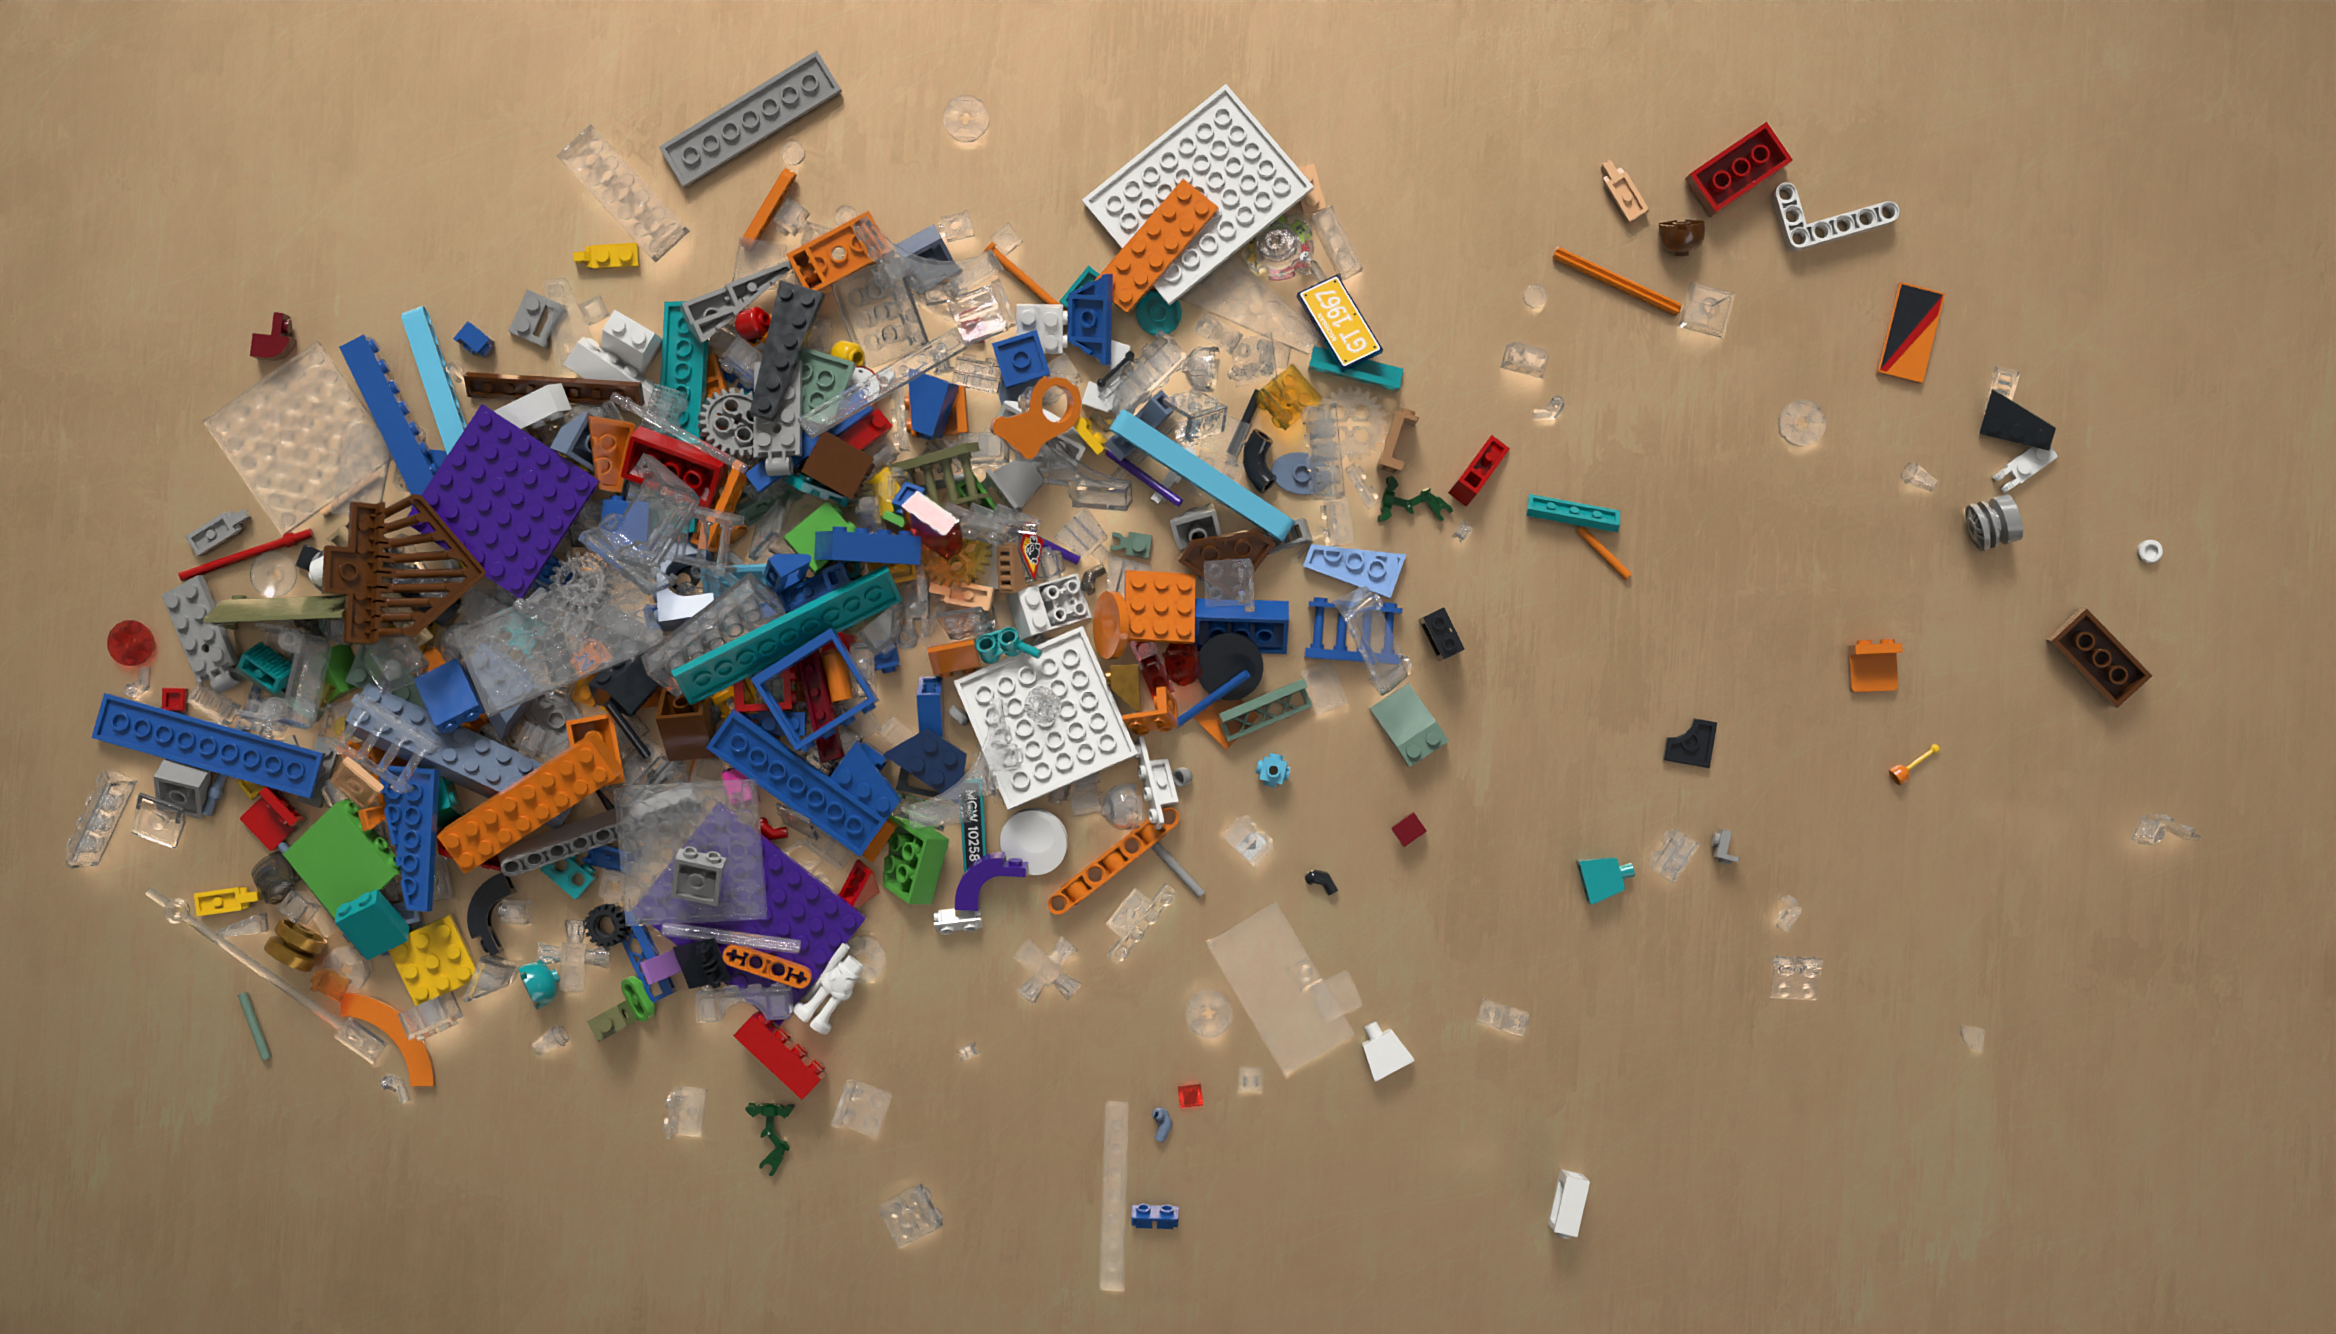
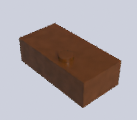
(2099, 657)

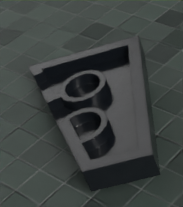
(2014, 423)

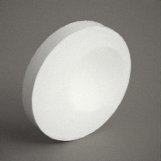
(1036, 839)

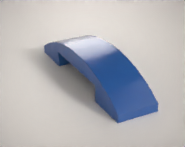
(814, 587)

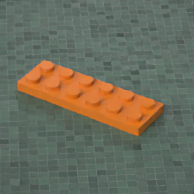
(1158, 244)

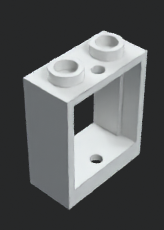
(1568, 1204)

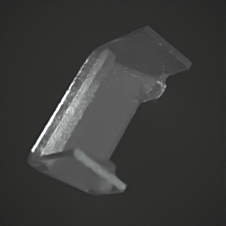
(1374, 639)
(305, 680)

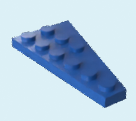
(413, 831)

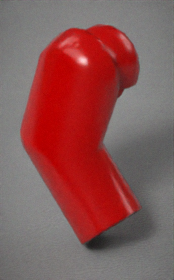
(770, 832)

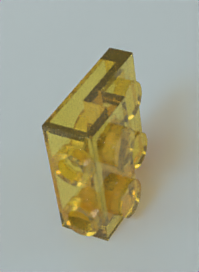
(1287, 397)

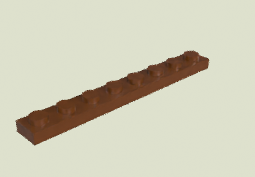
(577, 390)

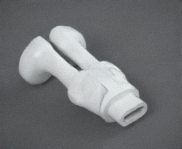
(838, 984)

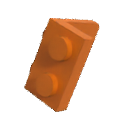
(1874, 665)

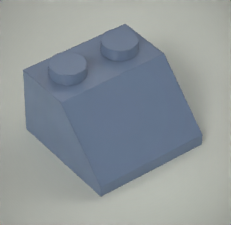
(927, 245)

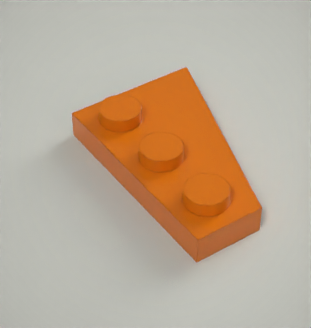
(609, 448)

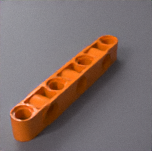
(1110, 863)

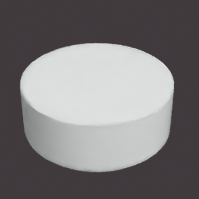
(2149, 551)

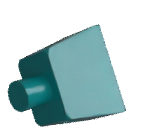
(1603, 877)

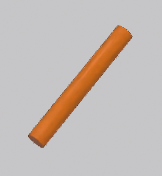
(1603, 552)

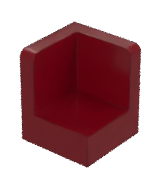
(1408, 829)

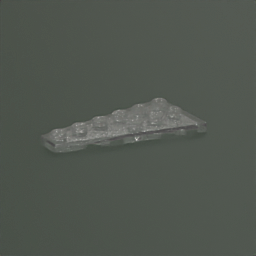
(1247, 301)

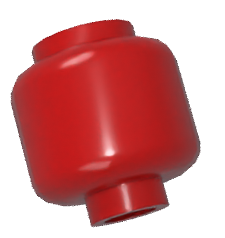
(752, 323)

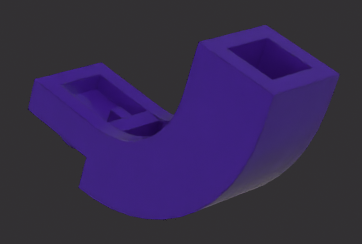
(989, 866)

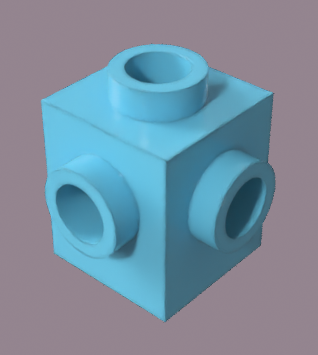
(1263, 770)

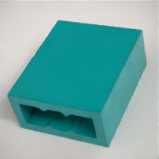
(372, 924)

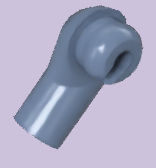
(1164, 1122)

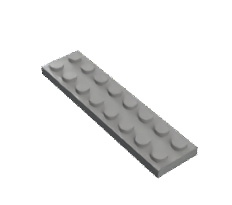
(750, 119)

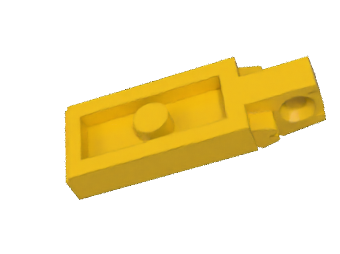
(609, 256)
(224, 900)

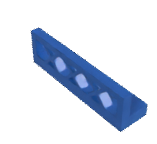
(649, 950)

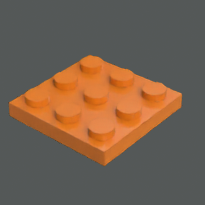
(1160, 606)

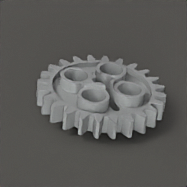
(728, 439)

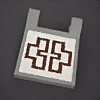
(992, 480)

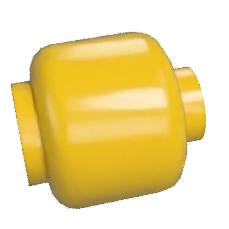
(848, 351)

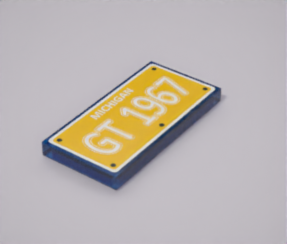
(1339, 323)

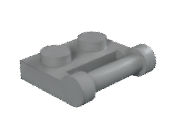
(529, 317)

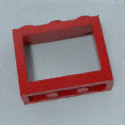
(790, 696)

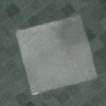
(158, 820)

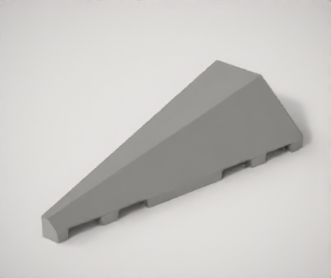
(715, 309)

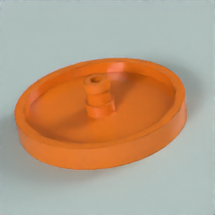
(1110, 625)

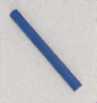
(1213, 697)

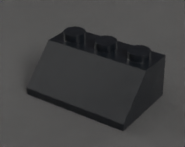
(624, 685)

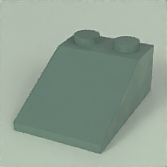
(1409, 725)

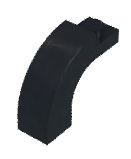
(481, 910)

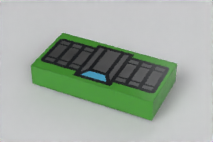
(893, 522)

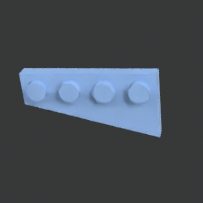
(1357, 567)

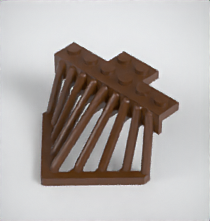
(359, 572)

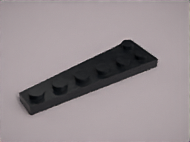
(786, 338)

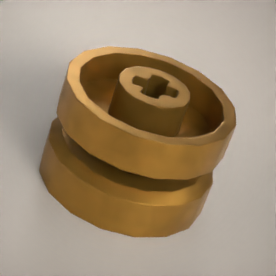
(295, 945)

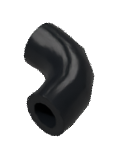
(1255, 461)

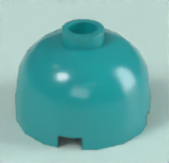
(539, 983)

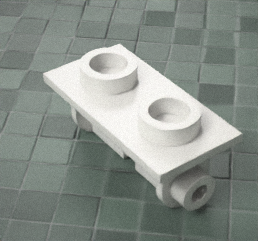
(947, 922)

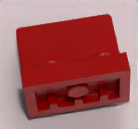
(272, 818)

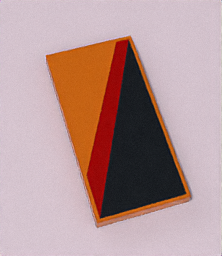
(1910, 332)

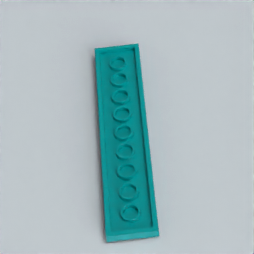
(684, 370)
(786, 634)

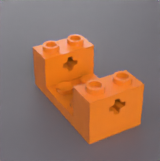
(815, 261)

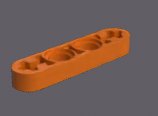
(770, 204)
(766, 969)

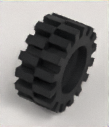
(595, 931)

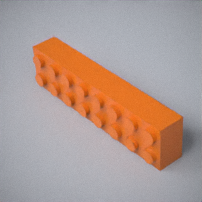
(530, 802)

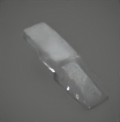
(1016, 521)

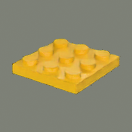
(434, 960)

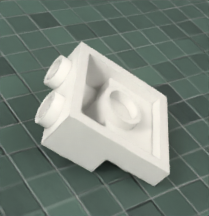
(1048, 321)

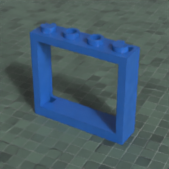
(795, 657)

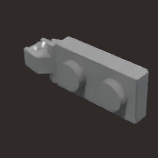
(217, 531)

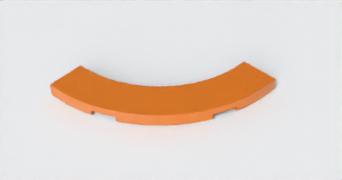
(385, 1017)

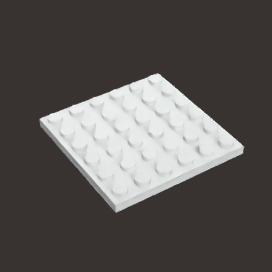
(1071, 747)

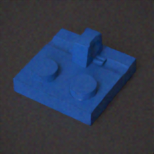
(1021, 359)

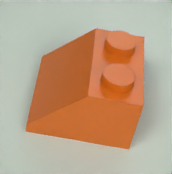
(954, 657)

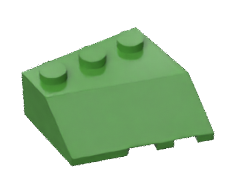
(913, 862)

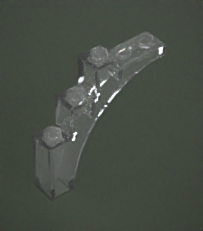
(923, 273)
(1086, 486)
(995, 756)

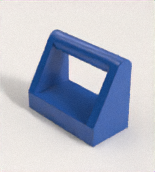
(786, 570)

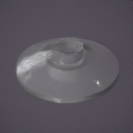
(262, 574)

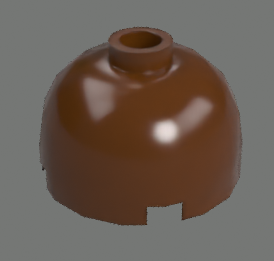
(1681, 235)

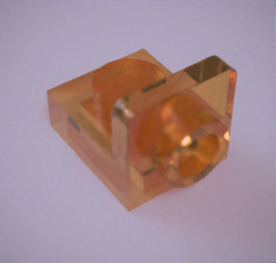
(330, 983)

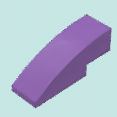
(660, 967)

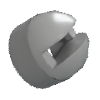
(1182, 777)

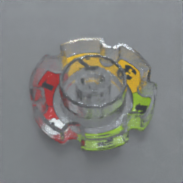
(1280, 248)

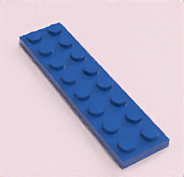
(796, 782)

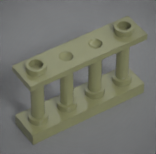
(944, 458)

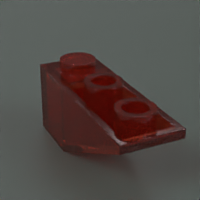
(1151, 666)

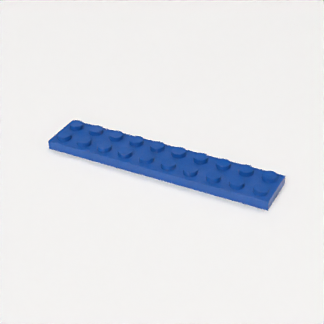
(208, 745)

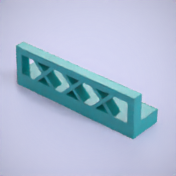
(1368, 372)

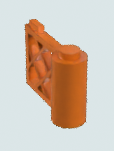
(837, 678)

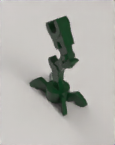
(1388, 499)
(771, 1110)

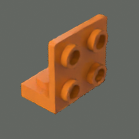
(1161, 719)

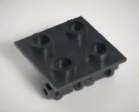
(702, 963)

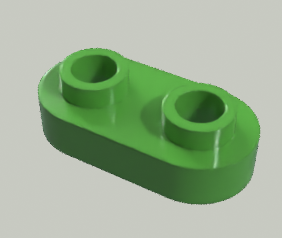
(637, 998)

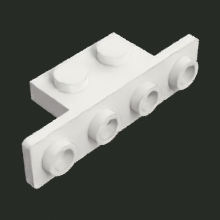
(1157, 781)

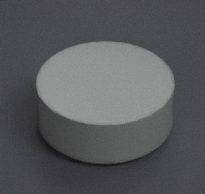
(959, 715)

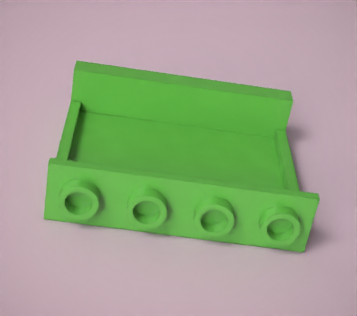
(341, 859)

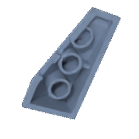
(575, 442)

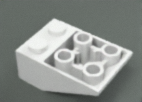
(1048, 606)

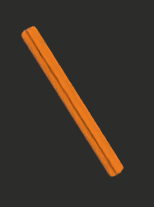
(1617, 281)

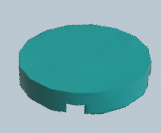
(1156, 314)

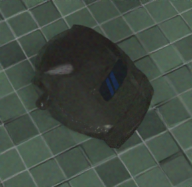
(274, 878)

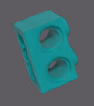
(565, 878)

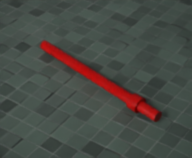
(288, 540)

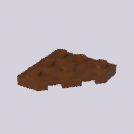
(1234, 545)

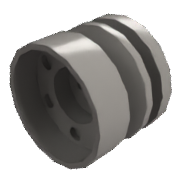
(1994, 522)

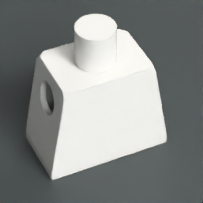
(1384, 1051)

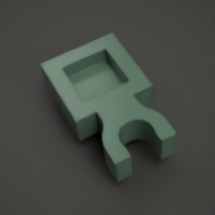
(1135, 545)

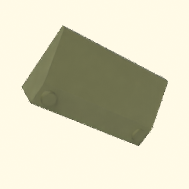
(241, 609)

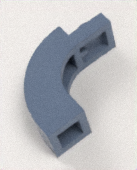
(1152, 413)

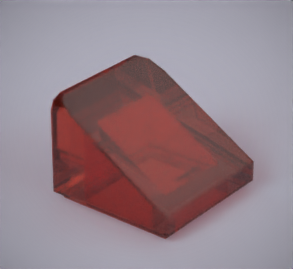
(1190, 1095)

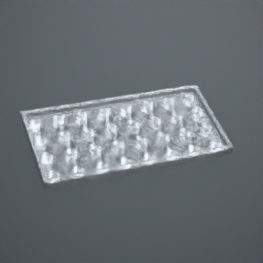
(537, 652)

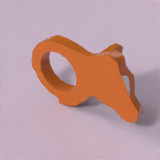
(1032, 429)

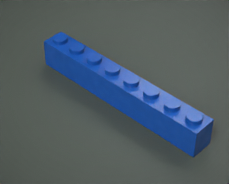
(390, 412)

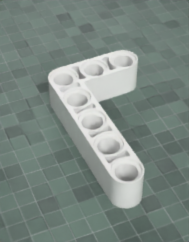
(1828, 225)

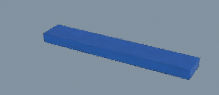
(758, 474)

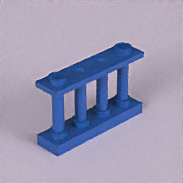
(1340, 650)

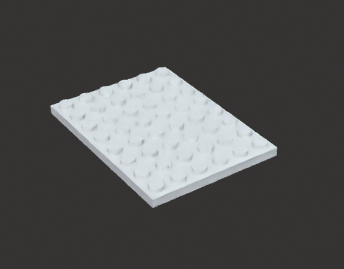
(1228, 161)

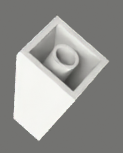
(630, 342)

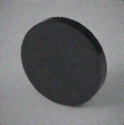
(1225, 658)

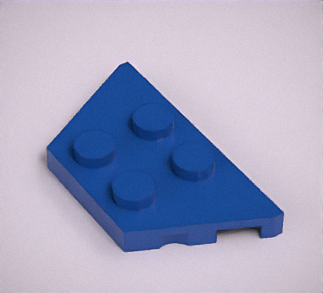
(1092, 318)

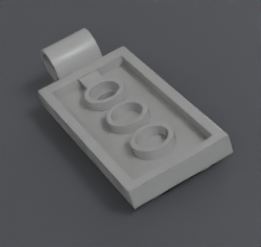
(788, 442)
(187, 608)

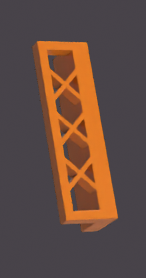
(727, 502)

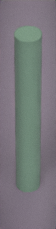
(254, 1026)

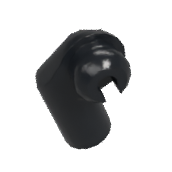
(1321, 878)

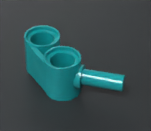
(999, 645)

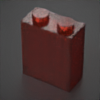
(935, 525)

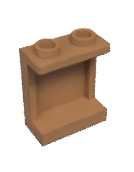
(1386, 461)

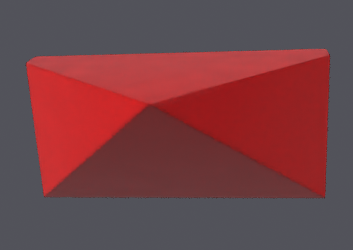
(859, 885)

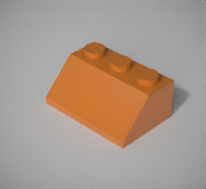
(605, 727)

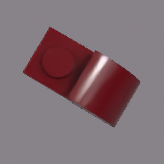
(276, 345)

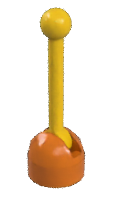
(1900, 773)

